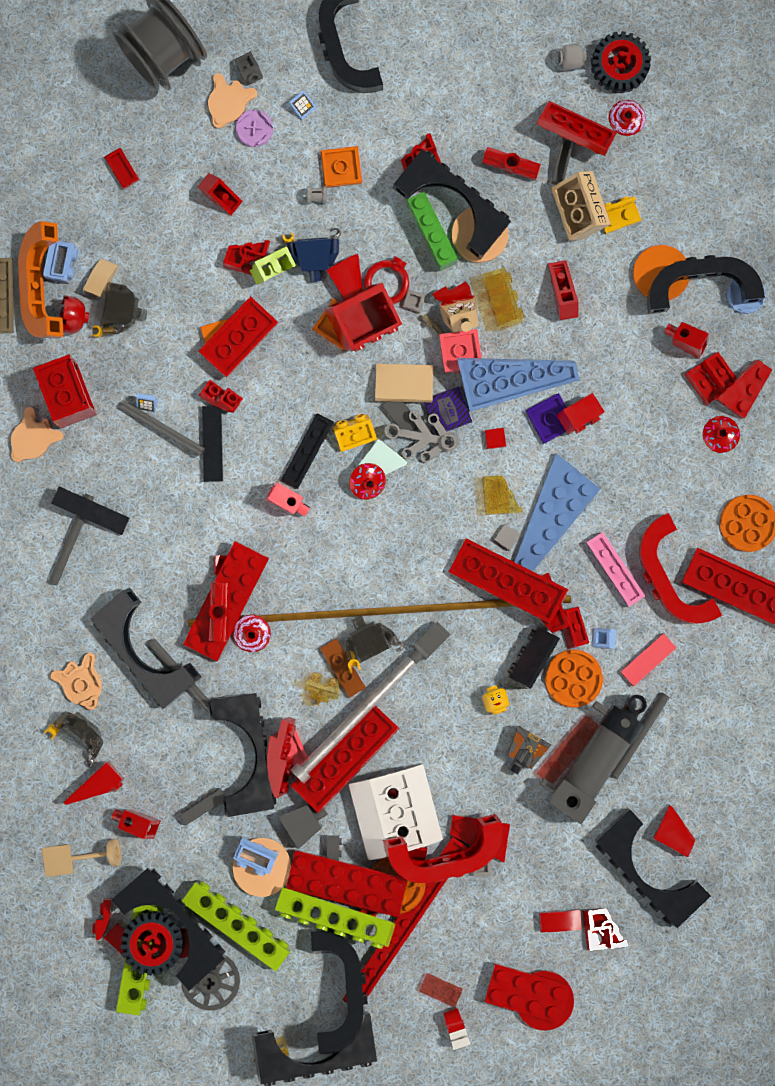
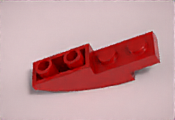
(277, 760)

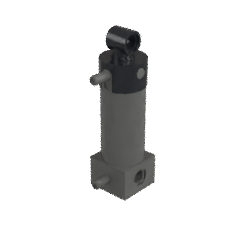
(597, 760)

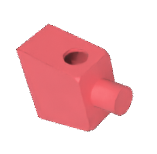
(278, 496)

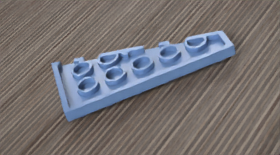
(500, 380)
(558, 506)

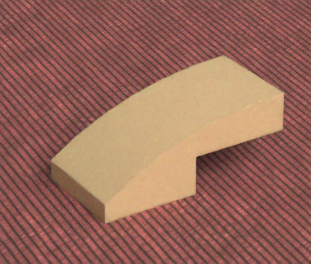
(100, 277)

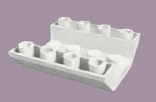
(381, 816)

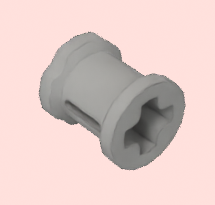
(316, 195)

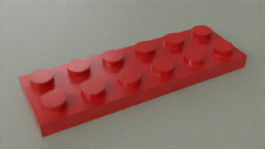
(241, 572)
(508, 581)
(731, 585)
(346, 759)
(347, 883)

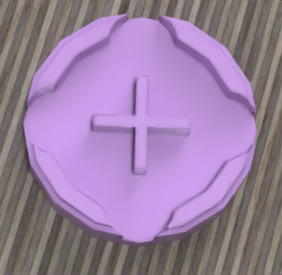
(254, 128)

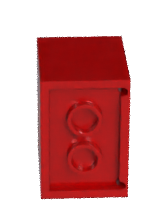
(363, 317)
(64, 391)

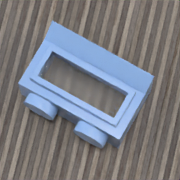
(60, 262)
(255, 856)

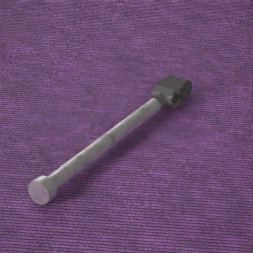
(422, 649)

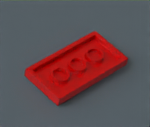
(576, 128)
(238, 337)
(527, 993)

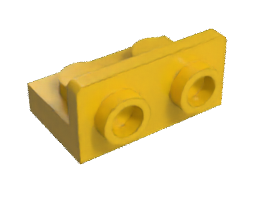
(622, 214)
(354, 432)

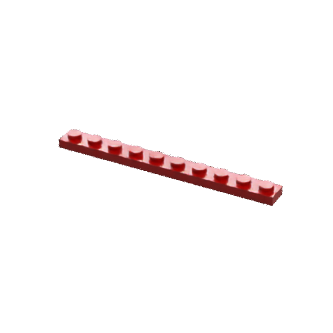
(404, 926)

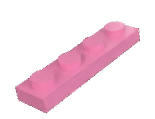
(615, 569)

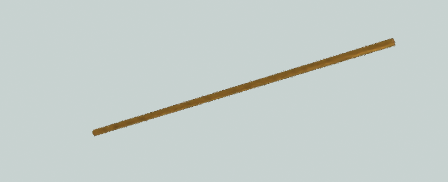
(386, 610)

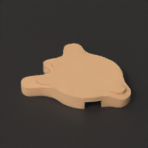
(228, 101)
(32, 438)
(81, 682)

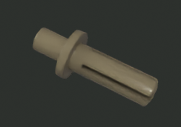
(432, 325)

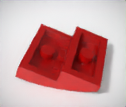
(717, 371)

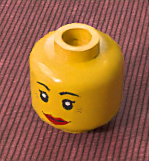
(495, 700)

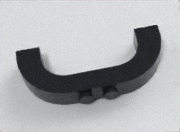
(356, 80)
(711, 266)
(339, 1039)

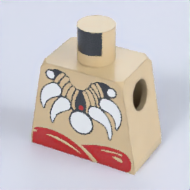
(460, 314)

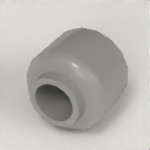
(571, 56)

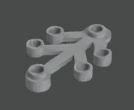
(424, 436)

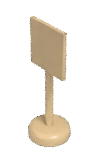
(59, 859)

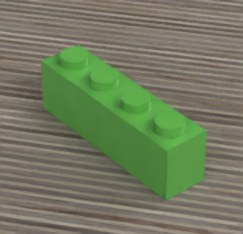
(432, 231)

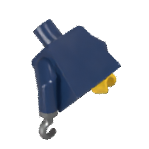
(314, 253)

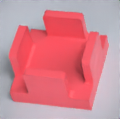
(458, 345)

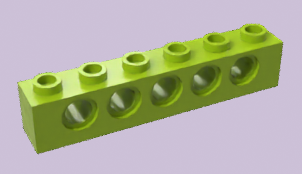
(289, 898)
(209, 913)
(127, 1003)

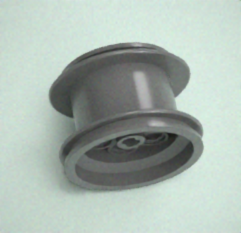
(159, 42)

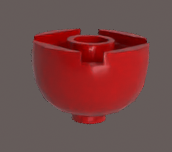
(73, 315)

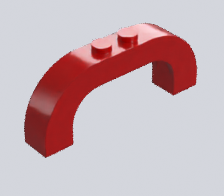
(661, 584)
(448, 865)

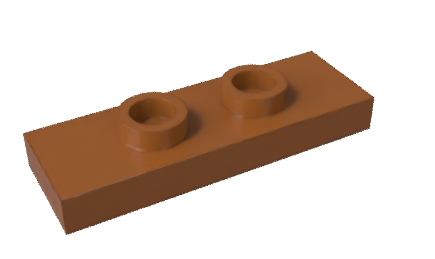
(338, 661)

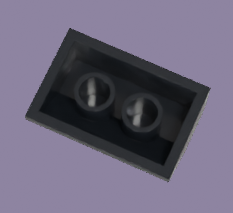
(533, 657)

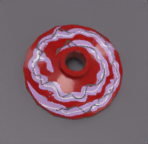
(623, 125)
(254, 624)

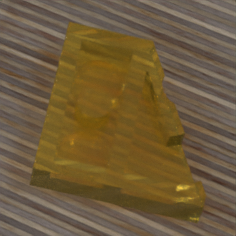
(498, 497)

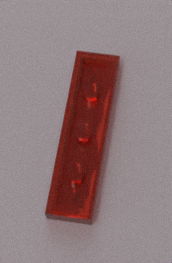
(568, 750)

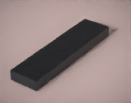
(212, 443)
(307, 450)
(90, 510)

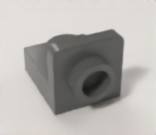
(248, 68)

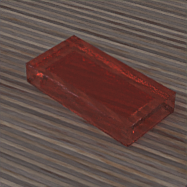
(441, 989)

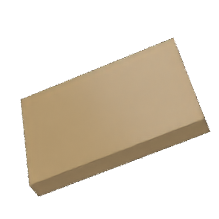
(404, 383)

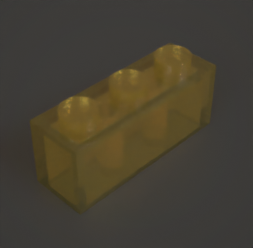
(503, 298)

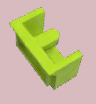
(272, 265)

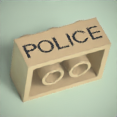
(581, 205)

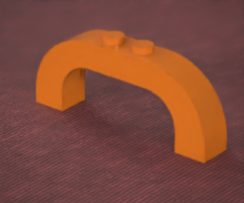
(31, 282)

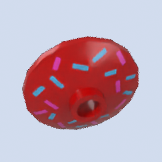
(714, 440)
(363, 474)

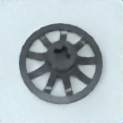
(212, 983)

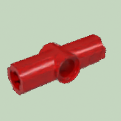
(499, 160)
(218, 625)

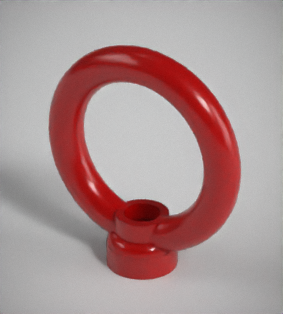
(395, 264)

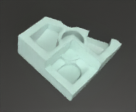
(384, 457)

